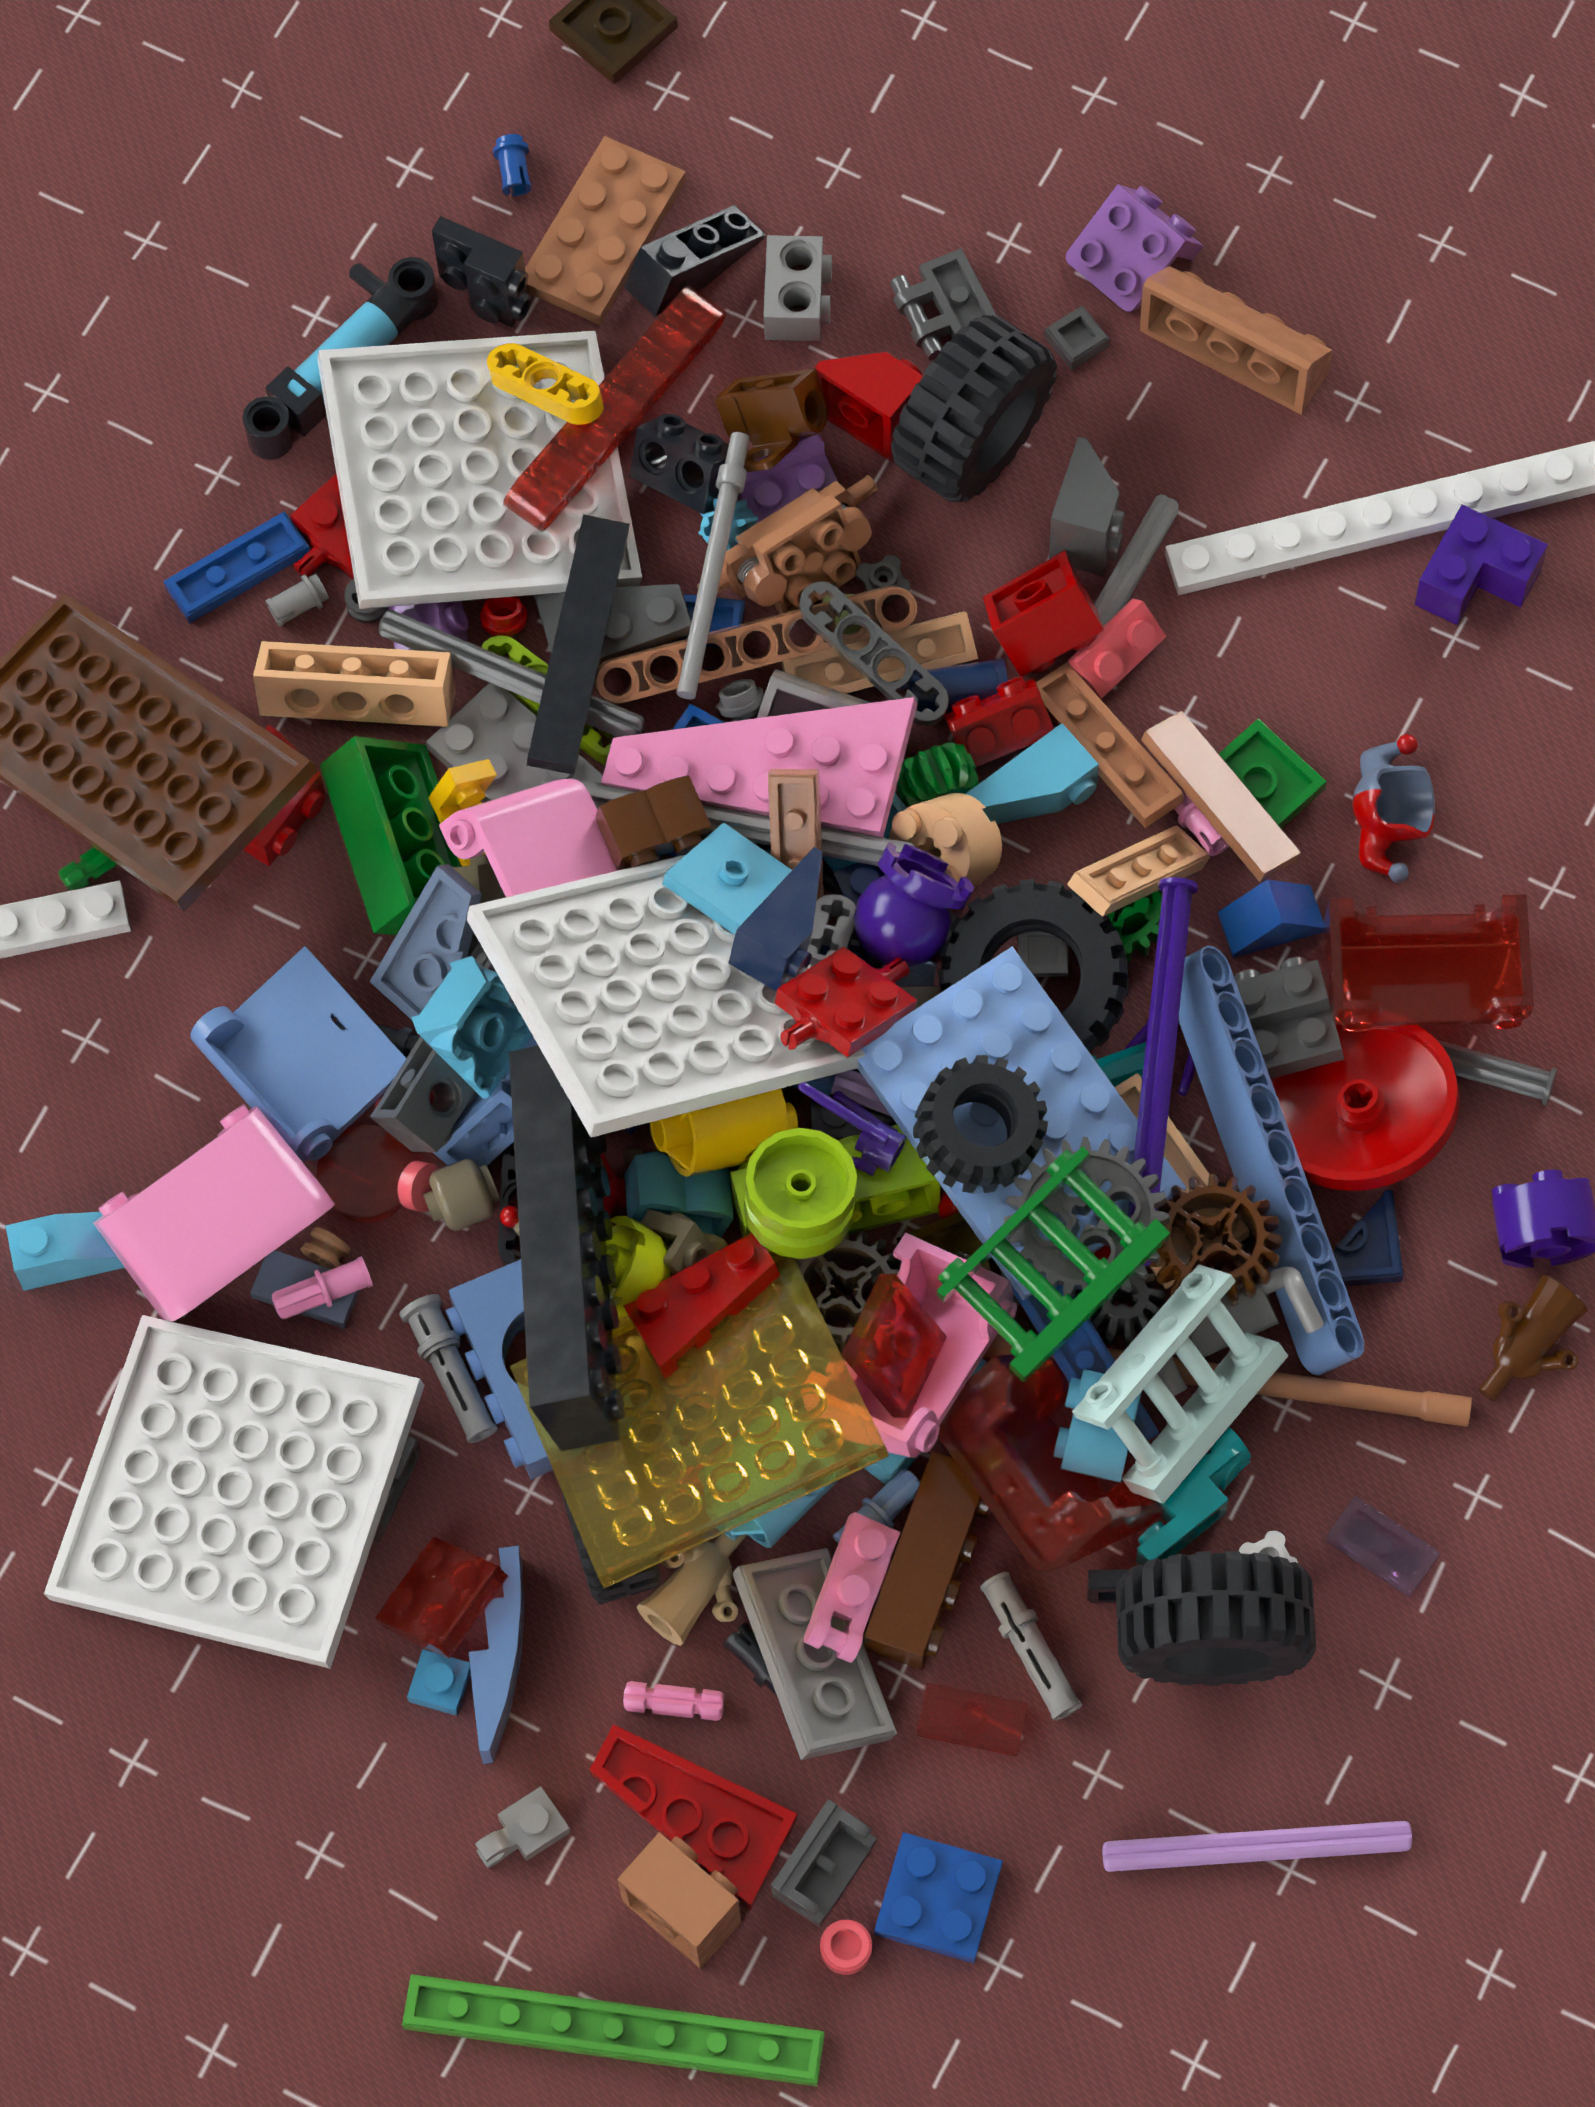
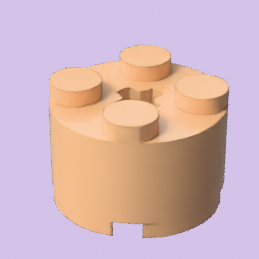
(954, 831)

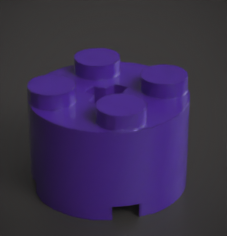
(1545, 1219)

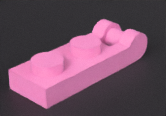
(851, 1585)

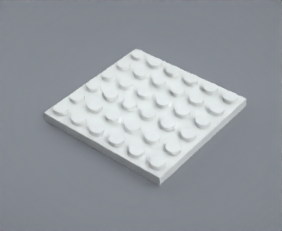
(426, 467)
(641, 1000)
(235, 1491)

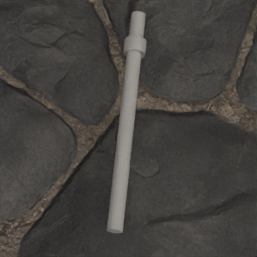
(730, 483)

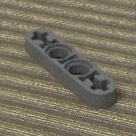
(879, 648)

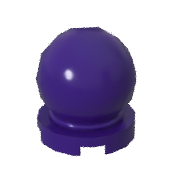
(908, 907)

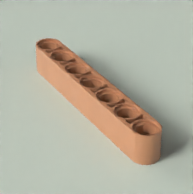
(731, 644)

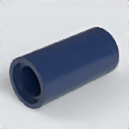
(963, 682)

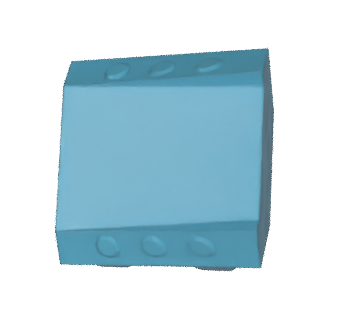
(473, 1025)

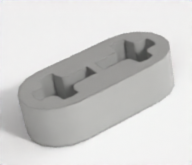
(828, 935)

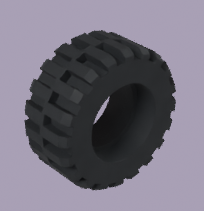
(973, 408)
(1059, 913)
(1215, 1618)

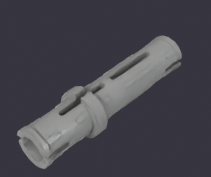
(1021, 1629)

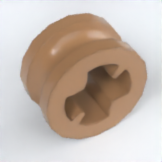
(325, 1248)

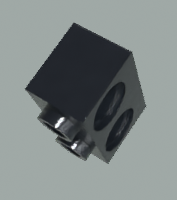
(679, 461)

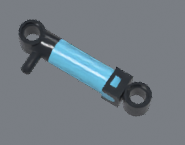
(297, 395)

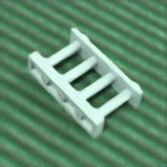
(1212, 1407)

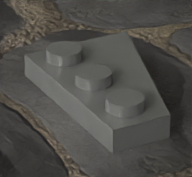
(638, 618)

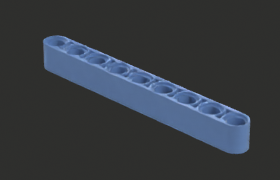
(1264, 1153)

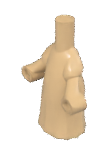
(686, 1592)

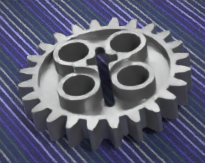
(1101, 1167)

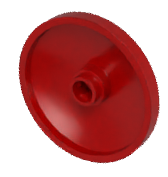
(1374, 1111)

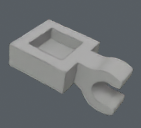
(528, 1826)

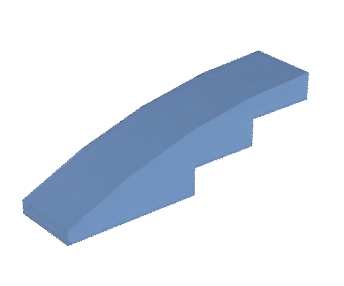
(483, 1126)
(497, 1668)

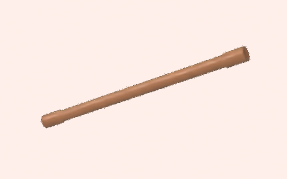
(1425, 1405)

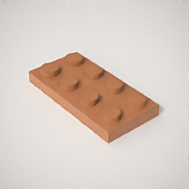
(601, 229)

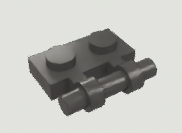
(955, 293)

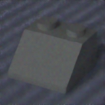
(1087, 513)

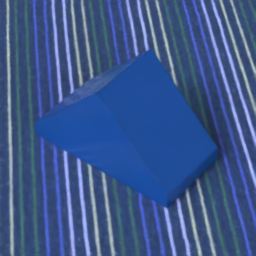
(1270, 917)

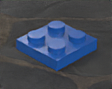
(938, 1897)

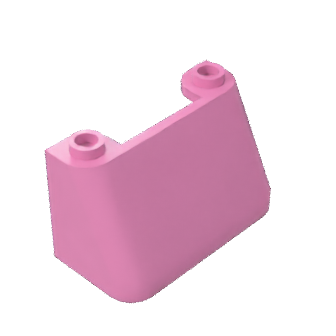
(533, 836)
(213, 1214)
(962, 1351)

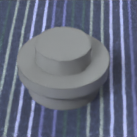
(740, 699)

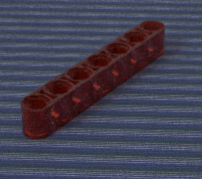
(627, 397)

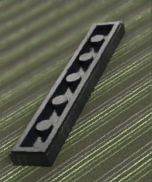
(578, 645)

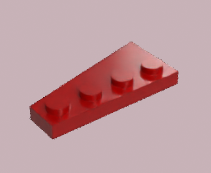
(715, 1817)

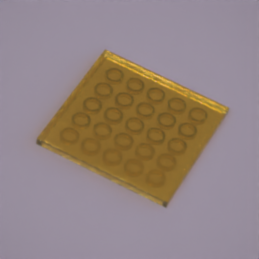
(720, 1440)

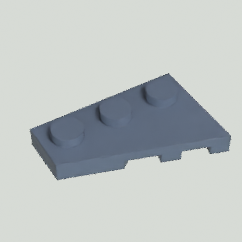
(428, 941)

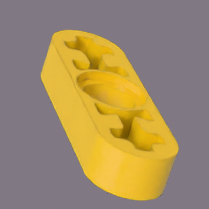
(555, 399)

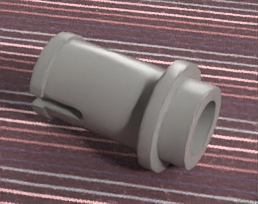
(297, 599)

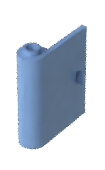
(294, 1058)

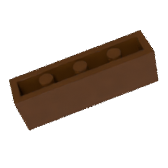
(926, 1565)

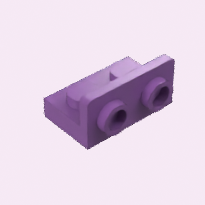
(793, 476)

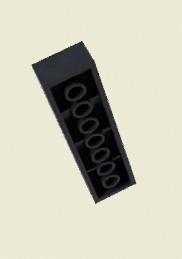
(564, 1260)

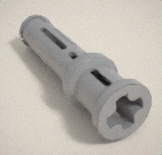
(440, 1348)

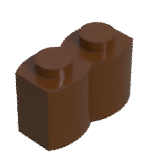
(653, 823)

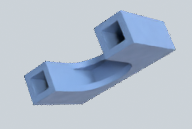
(491, 1317)

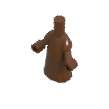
(1530, 1333)

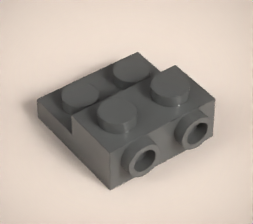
(1290, 1016)

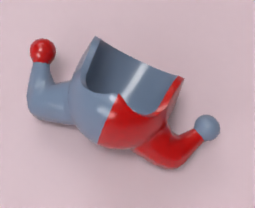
(1391, 805)

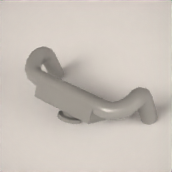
(1252, 1317)

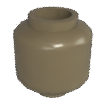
(461, 1194)

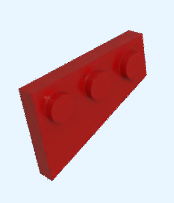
(697, 1298)

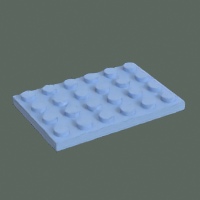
(1006, 1016)

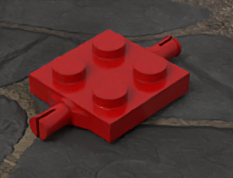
(324, 525)
(844, 1002)

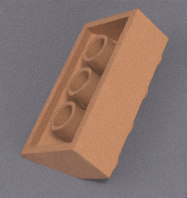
(1233, 338)

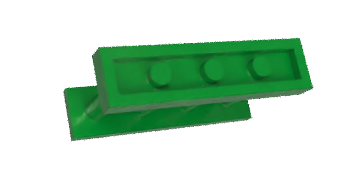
(1065, 1312)

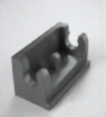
(823, 1863)

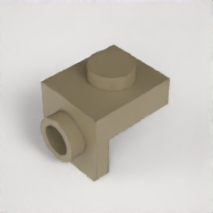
(683, 1238)

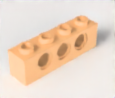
(354, 683)

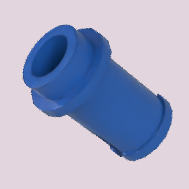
(512, 153)

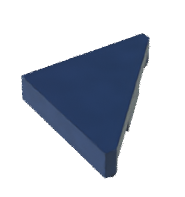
(1372, 1247)

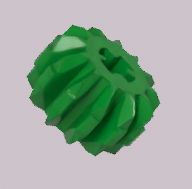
(936, 773)

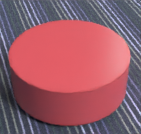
(414, 1183)
(846, 1947)

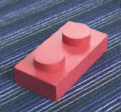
(1118, 648)

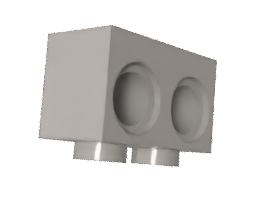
(796, 288)

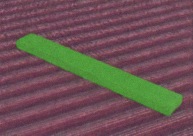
(613, 2030)

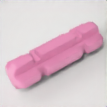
(673, 1700)

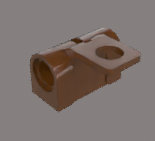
(773, 413)

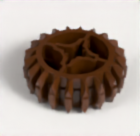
(1230, 1253)

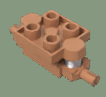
(800, 545)

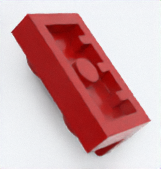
(1000, 722)

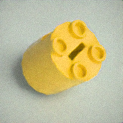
(722, 1133)

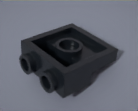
(486, 268)

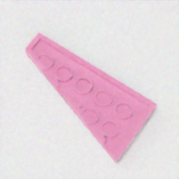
(729, 762)

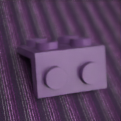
(1130, 243)

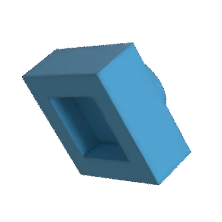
(439, 1682)

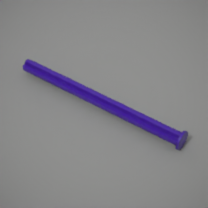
(1162, 1027)

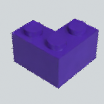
(1482, 556)

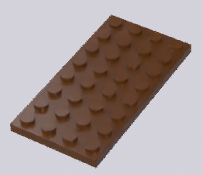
(137, 753)

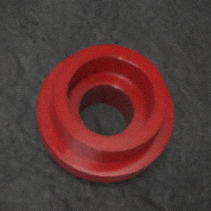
(503, 616)

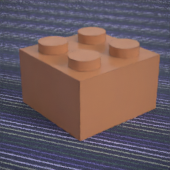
(680, 1899)

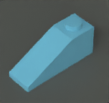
(1040, 779)
(59, 1249)

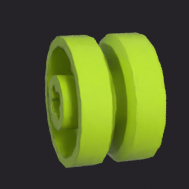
(800, 1193)

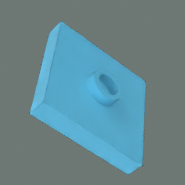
(726, 877)

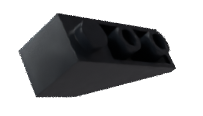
(690, 257)

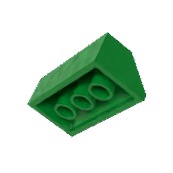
(387, 823)

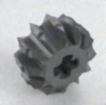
(1126, 1320)

